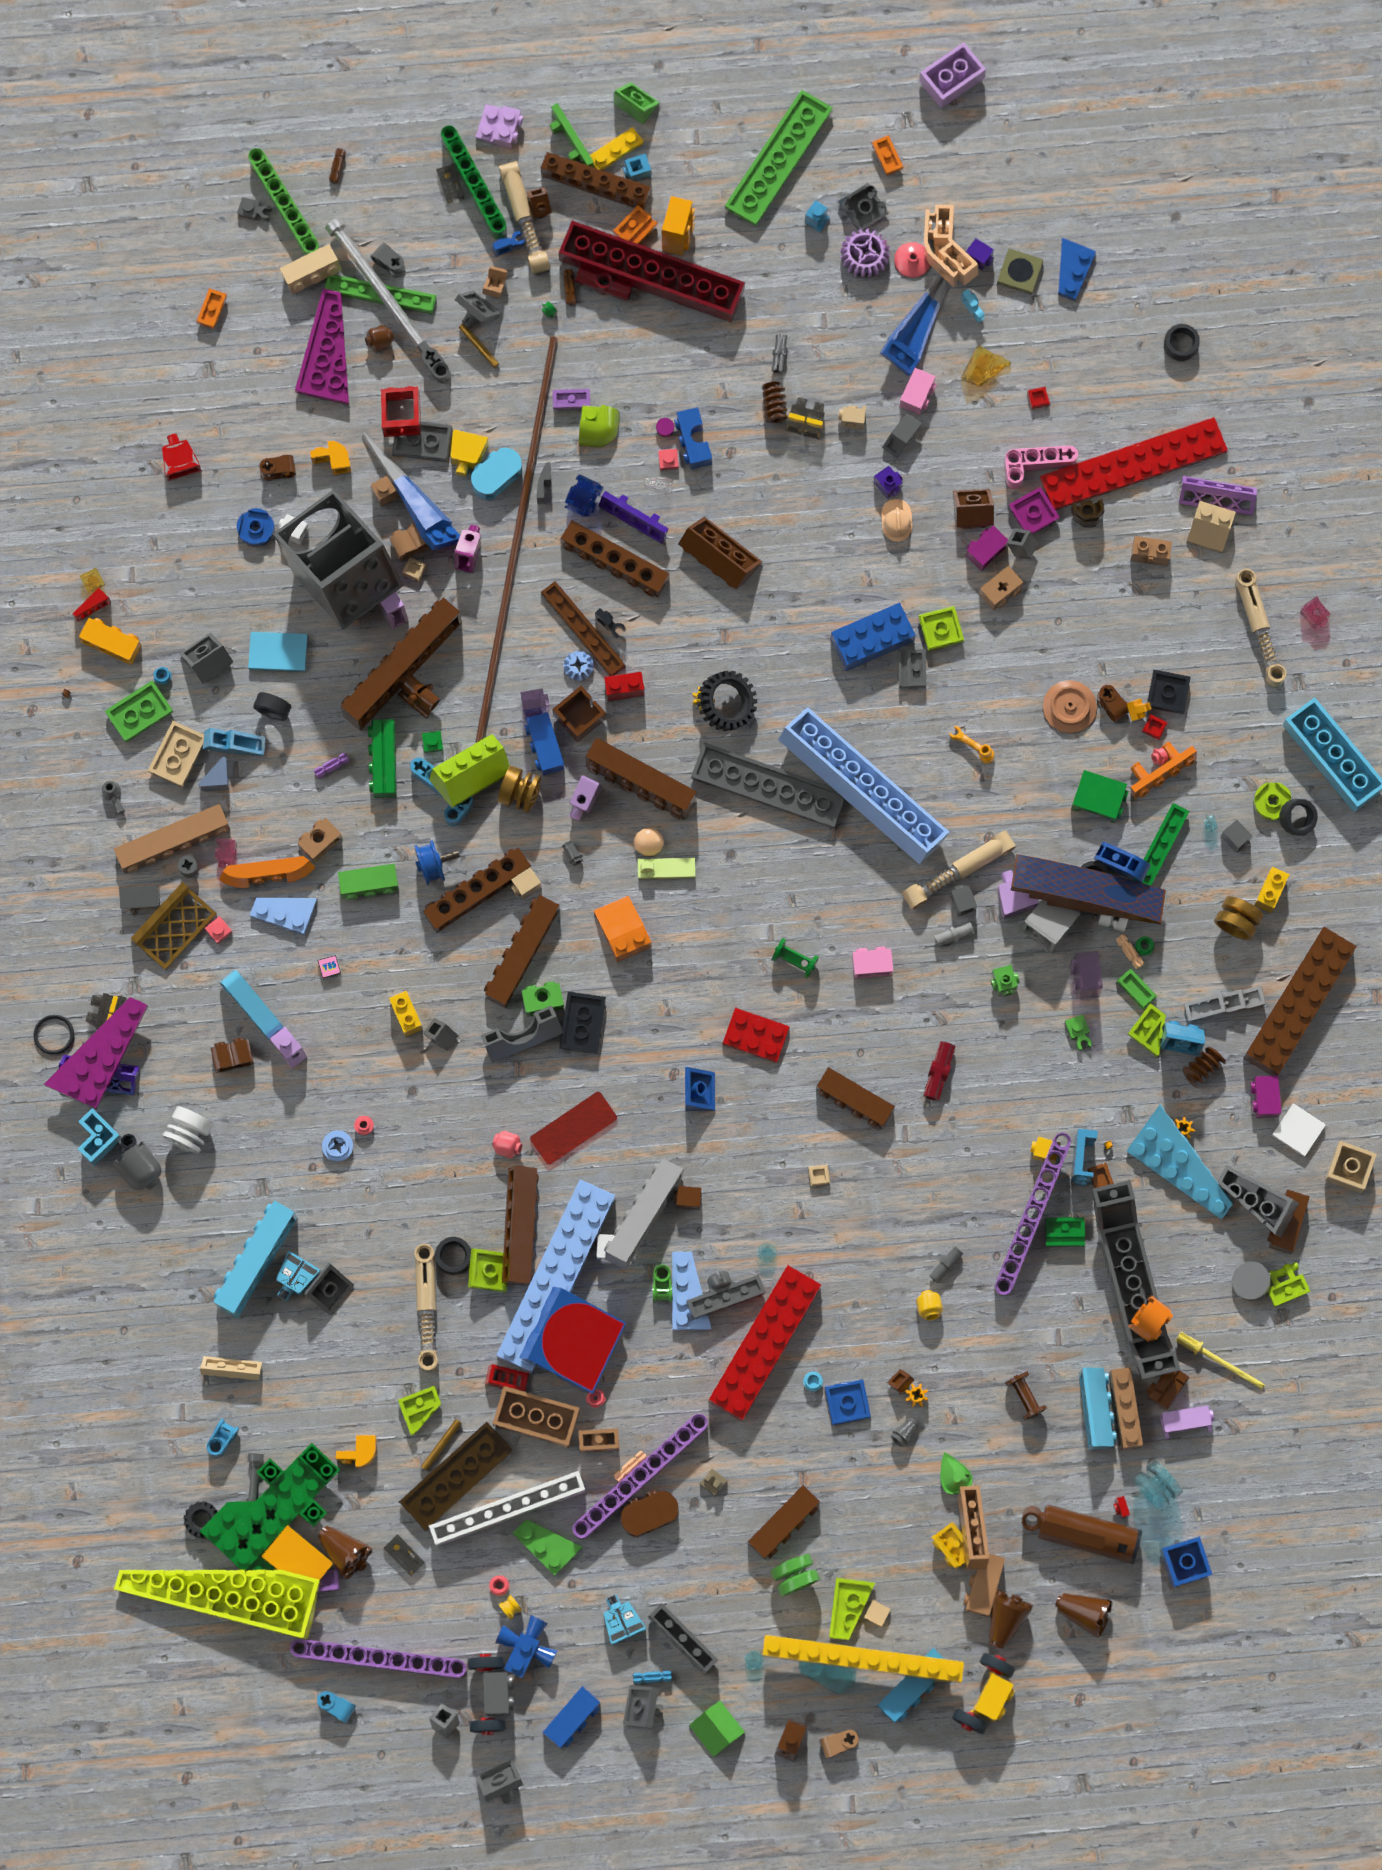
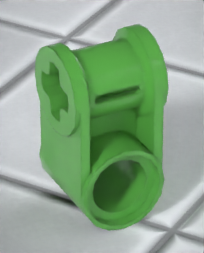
(662, 1285)

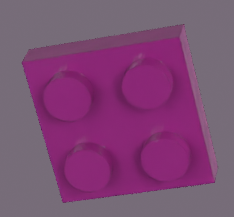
(1034, 511)

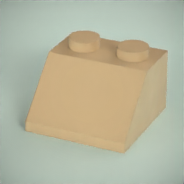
(1211, 526)

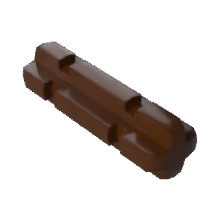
(337, 166)
(569, 287)

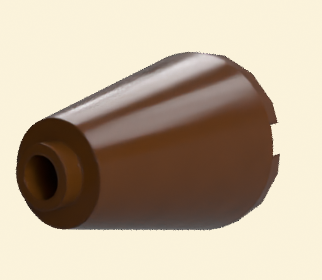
(1085, 1611)

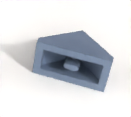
(216, 778)

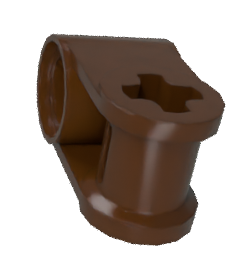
(279, 467)
(1114, 705)

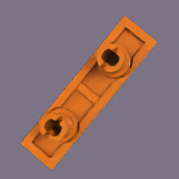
(1158, 777)

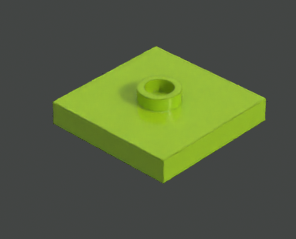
(941, 628)
(486, 1270)

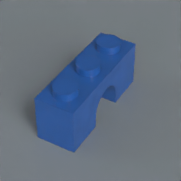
(688, 423)

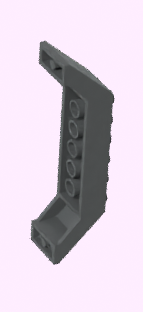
(1130, 1275)

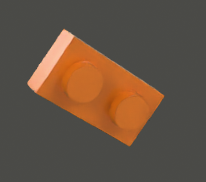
(887, 155)
(211, 308)

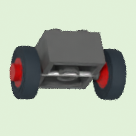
(495, 1694)

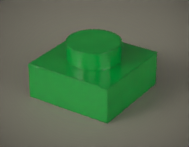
(432, 741)

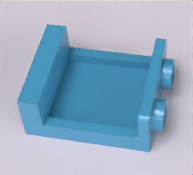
(1082, 1138)

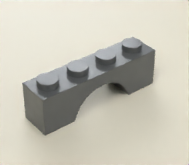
(503, 1044)

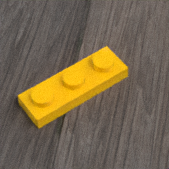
(616, 149)

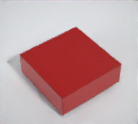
(1038, 398)
(1154, 727)

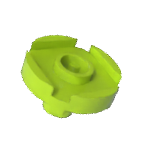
(1261, 800)

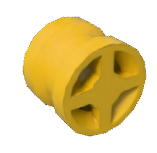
(510, 1607)

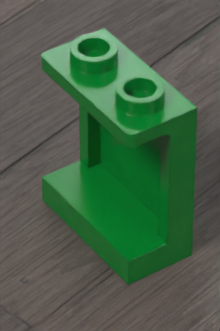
(1100, 795)

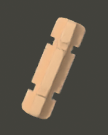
(1130, 951)
(630, 1466)

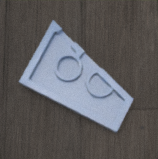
(285, 912)

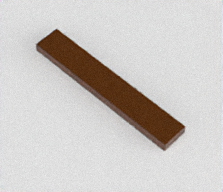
(583, 629)

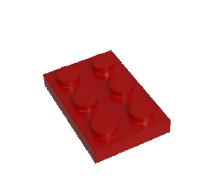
(756, 1035)

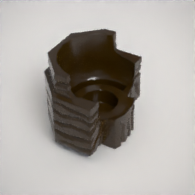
(1087, 513)

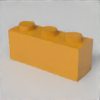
(110, 640)

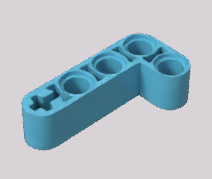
(251, 1003)

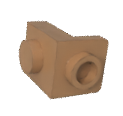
(495, 282)

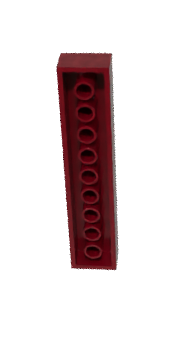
(652, 271)

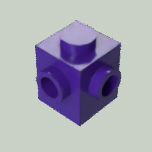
(888, 482)

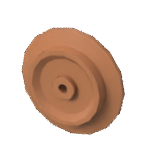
(1068, 718)

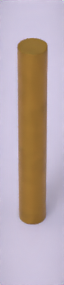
(480, 347)
(441, 1444)

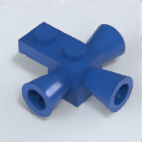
(525, 1647)

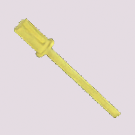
(1195, 1346)

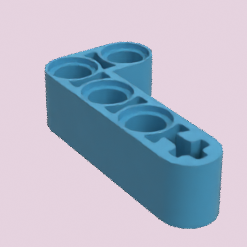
(460, 809)

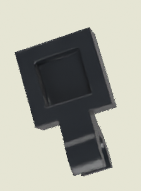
(606, 621)

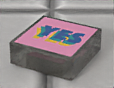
(329, 967)

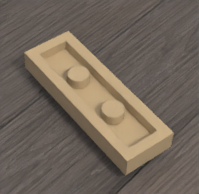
(231, 1368)

